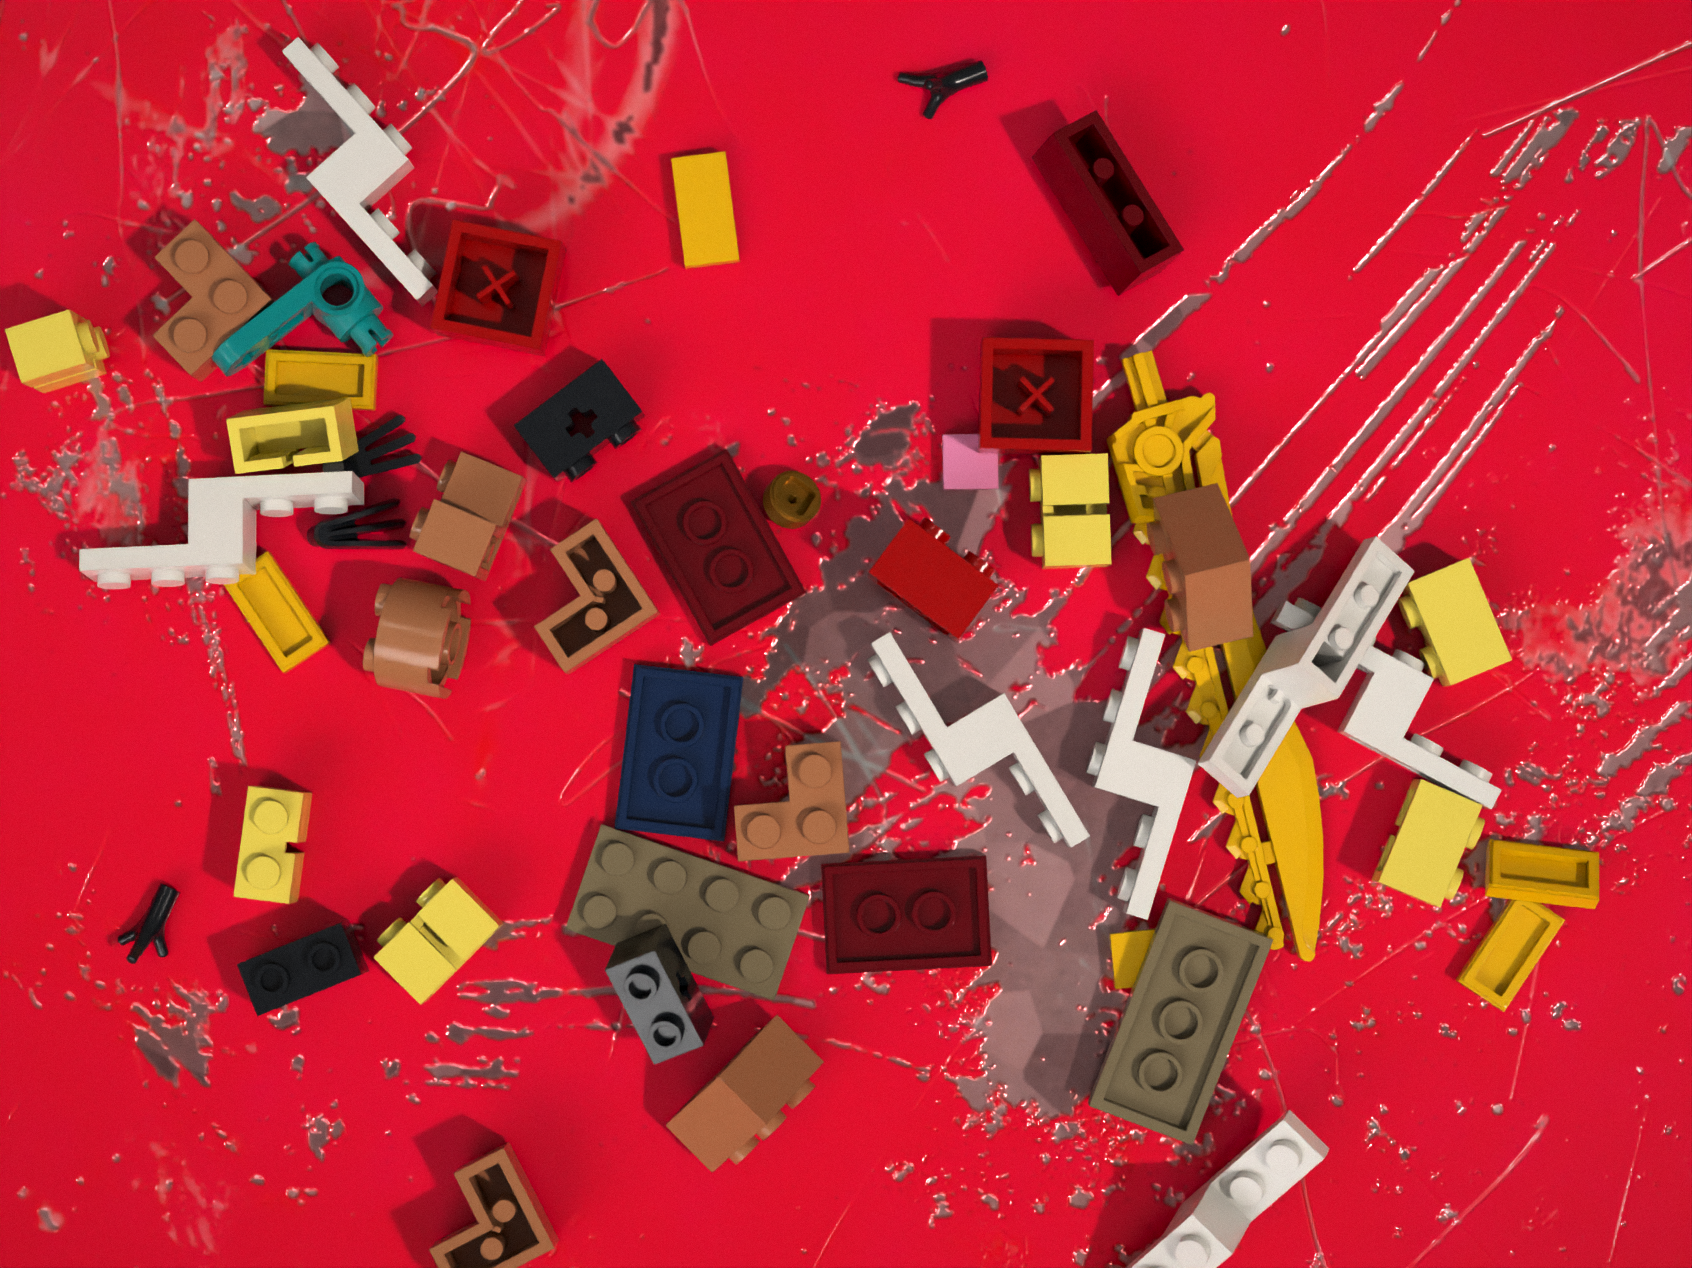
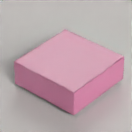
(966, 467)

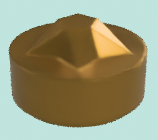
(791, 499)

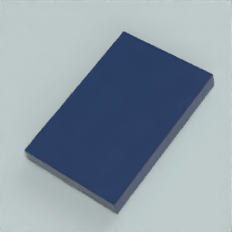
(679, 752)

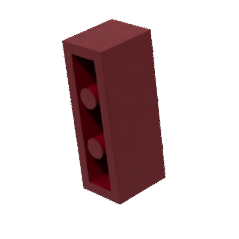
(1107, 202)

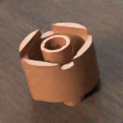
(418, 637)

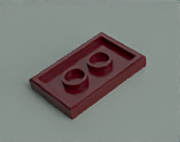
(718, 547)
(906, 914)

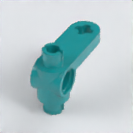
(353, 320)

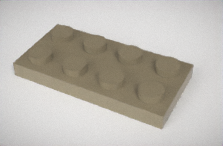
(719, 917)
(1180, 1021)

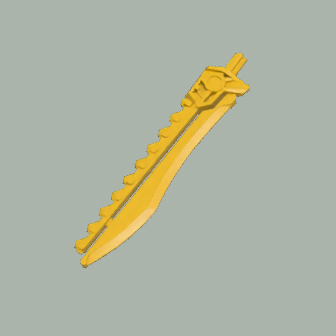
(1154, 462)

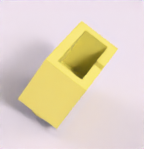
(57, 351)
(273, 435)
(1072, 511)
(1454, 622)
(270, 822)
(1429, 843)
(437, 939)

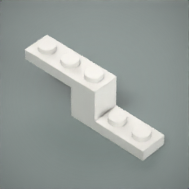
(362, 169)
(222, 528)
(1306, 667)
(1386, 709)
(977, 742)
(1140, 773)
(1220, 1211)

